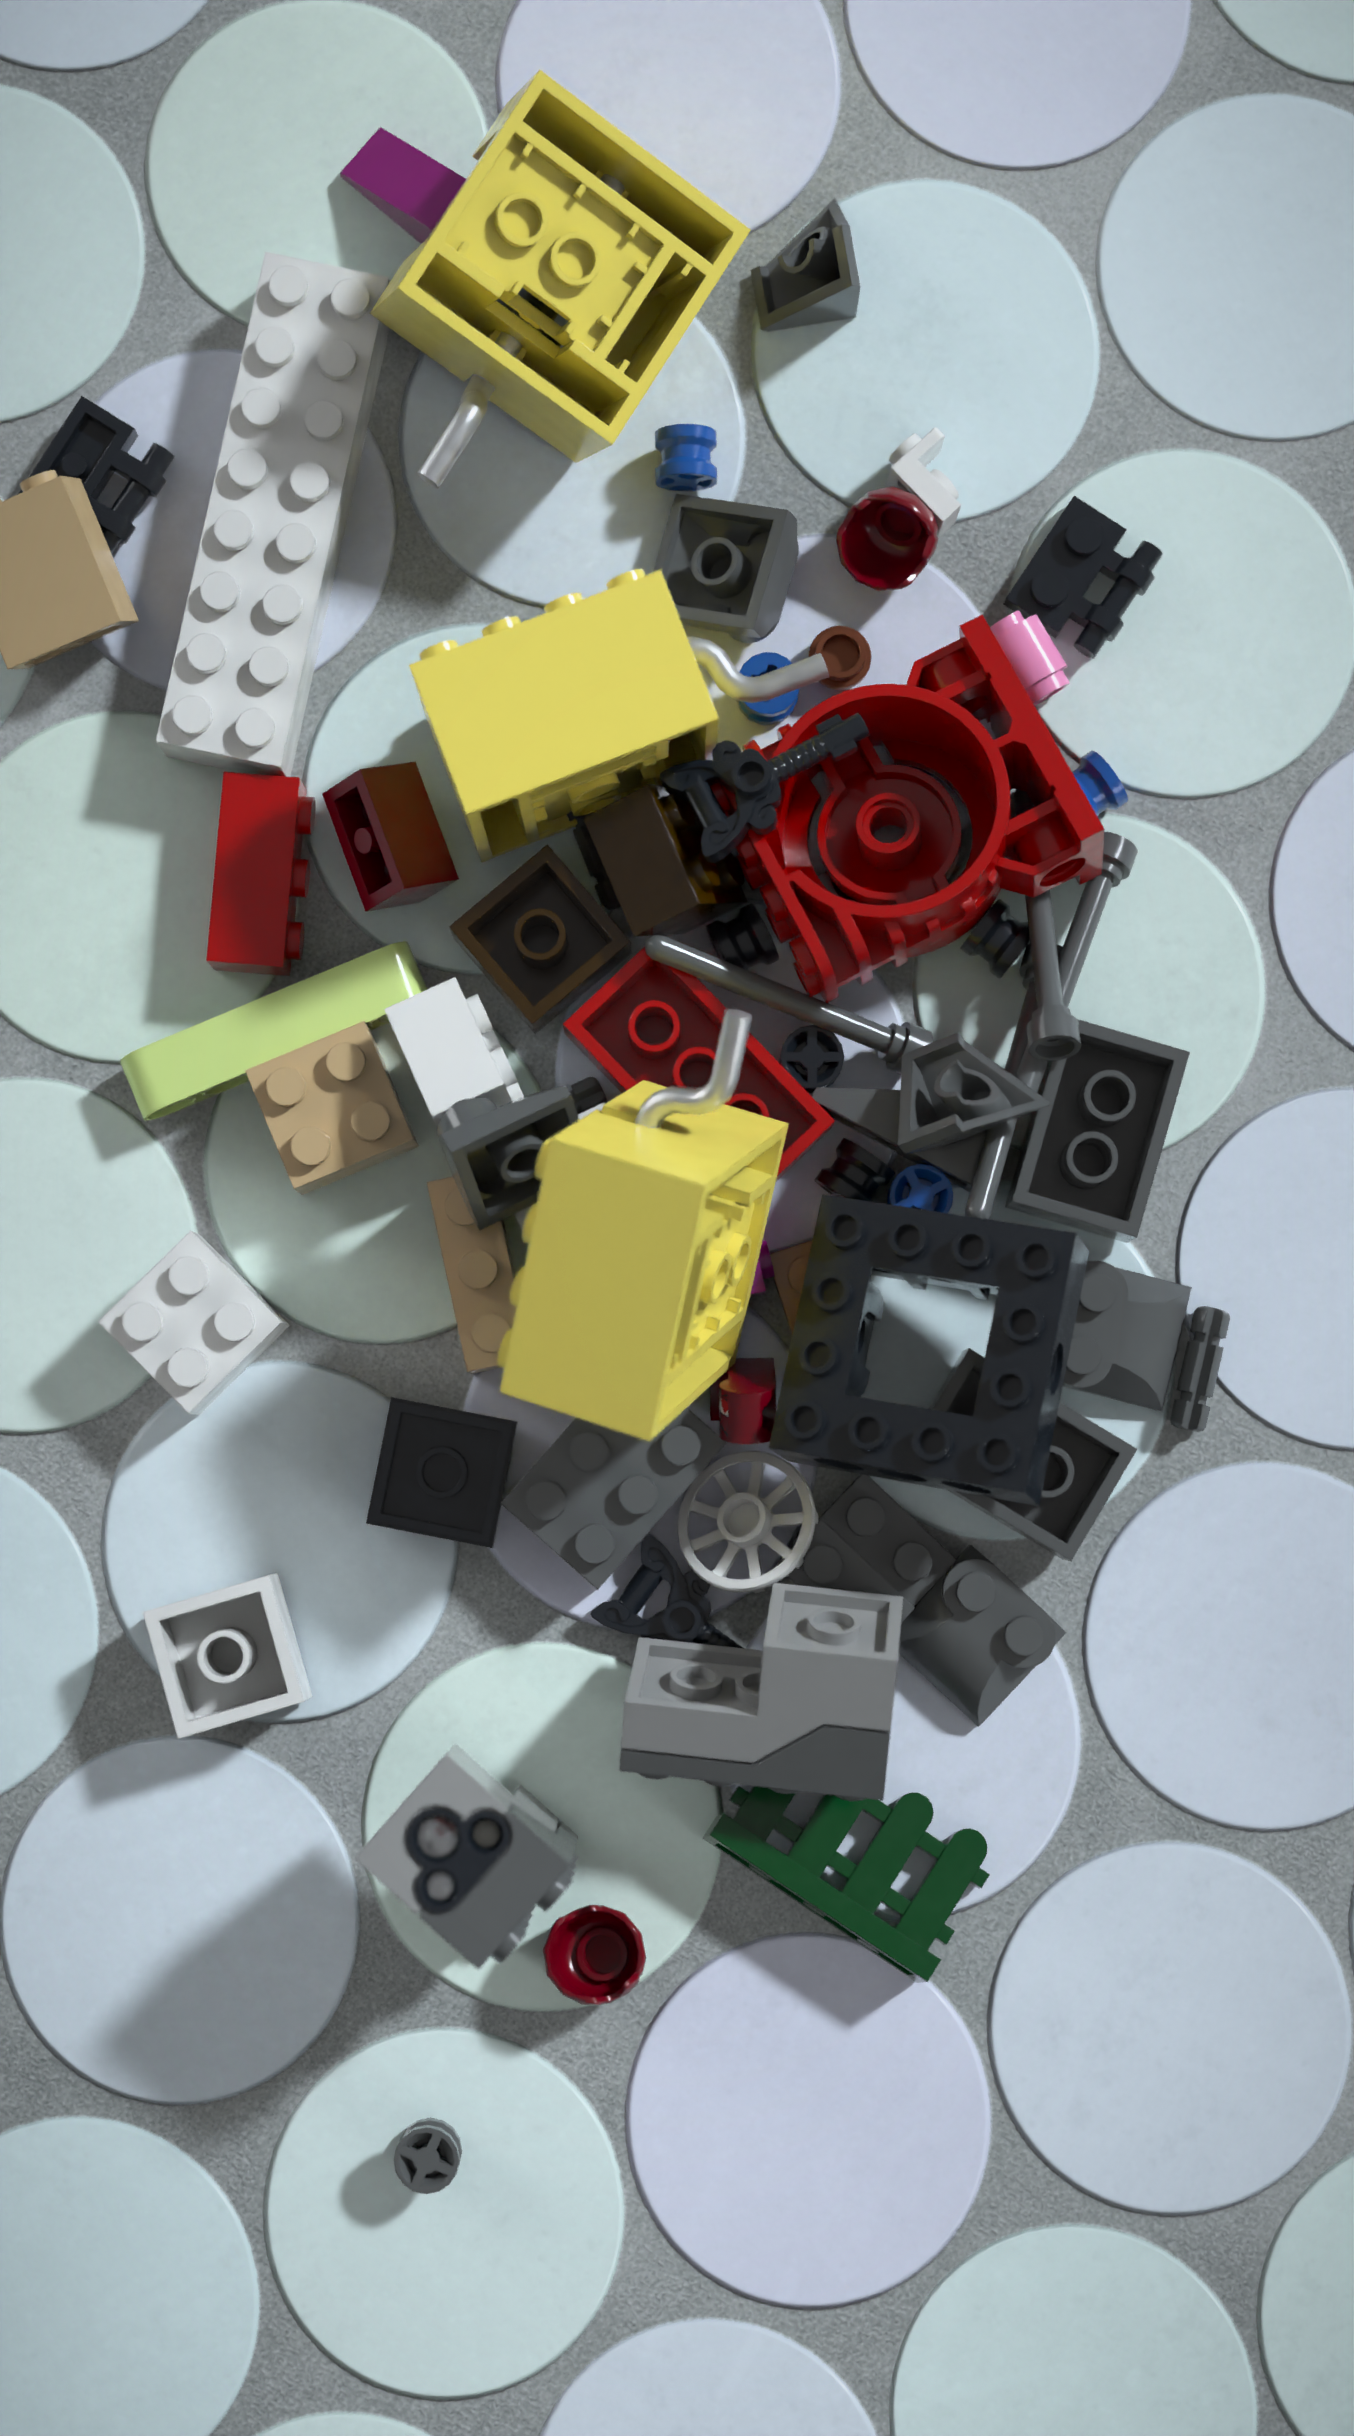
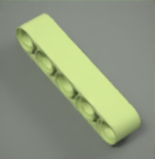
(219, 1050)

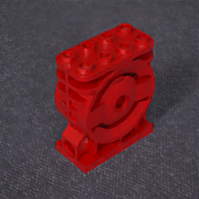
(903, 884)

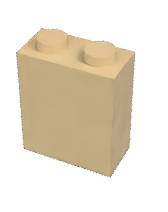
(55, 573)

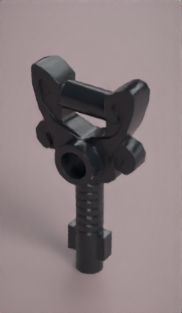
(753, 782)
(686, 1608)

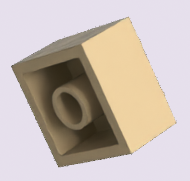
(331, 1108)

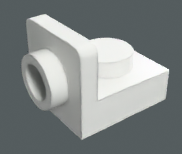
(931, 487)

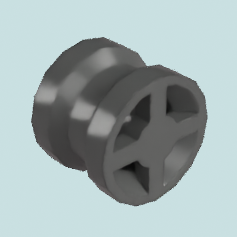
(422, 2167)

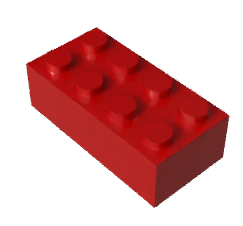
(667, 1031)

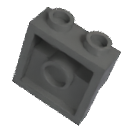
(871, 1548)

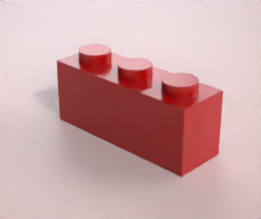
(259, 874)

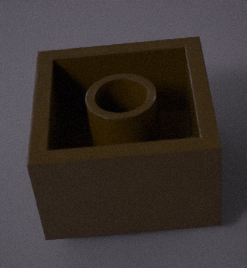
(659, 866)
(541, 939)

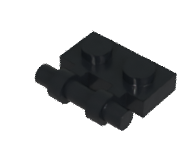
(93, 448)
(1067, 565)

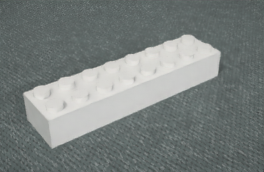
(275, 518)

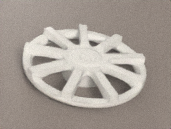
(748, 1522)

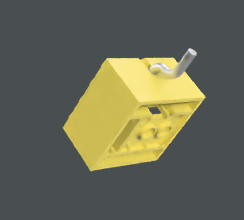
(548, 226)
(578, 707)
(643, 1250)

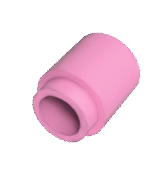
(1031, 655)

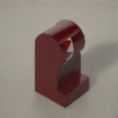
(745, 1401)

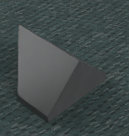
(810, 277)
(956, 1093)

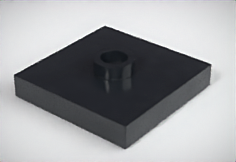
(442, 1472)

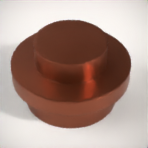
(844, 654)

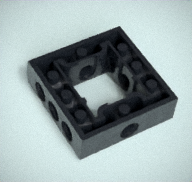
(1009, 1437)

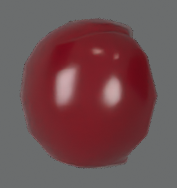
(887, 539)
(594, 1955)

